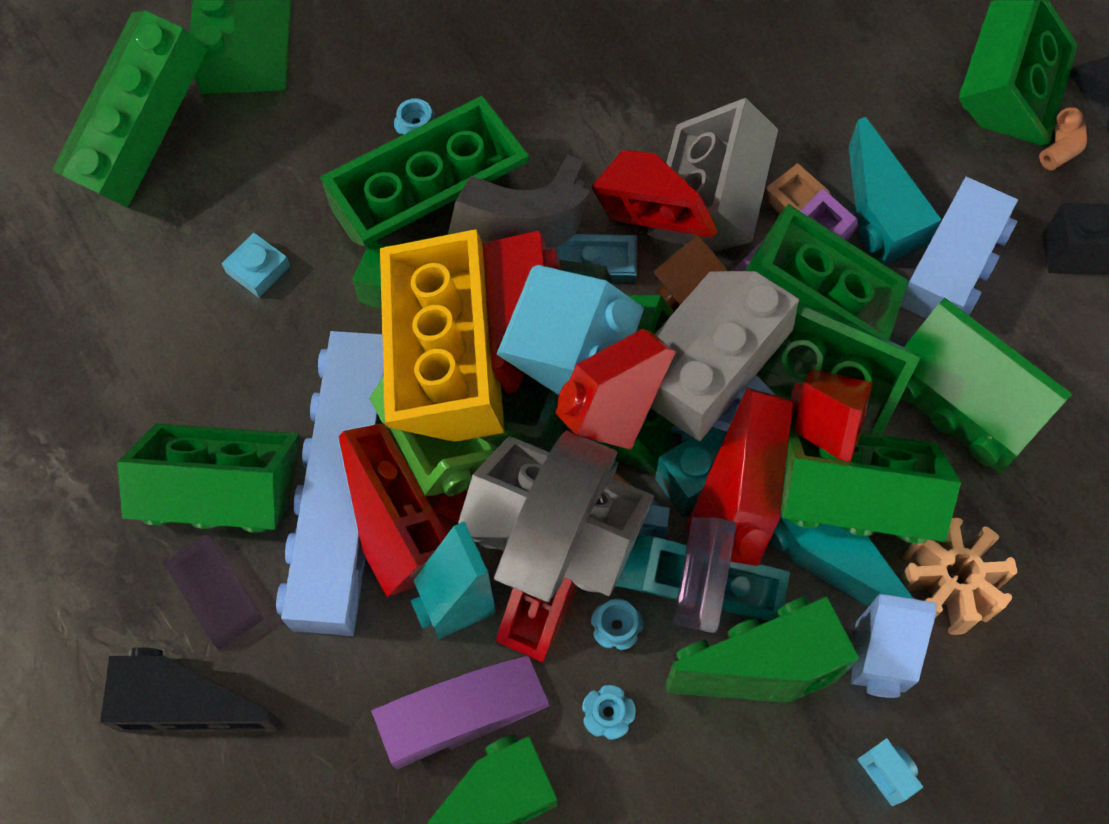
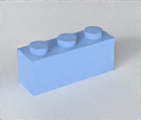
(961, 249)

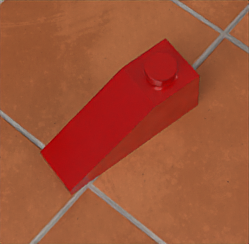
(649, 193)
(506, 271)
(749, 474)
(389, 507)

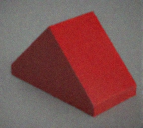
(533, 623)

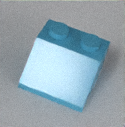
(563, 322)

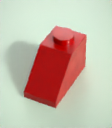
(615, 389)
(831, 411)

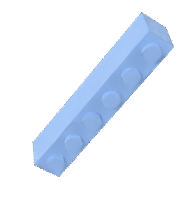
(327, 548)

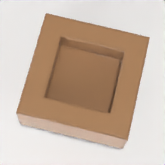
(793, 188)

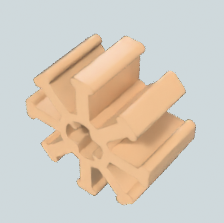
(978, 594)

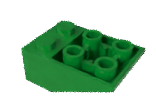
(771, 660)

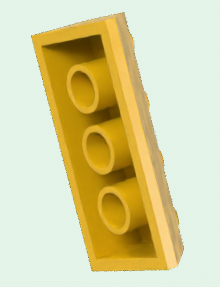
(438, 339)

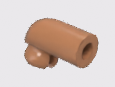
(1069, 139)

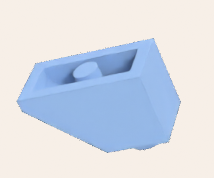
(892, 644)

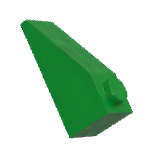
(500, 788)

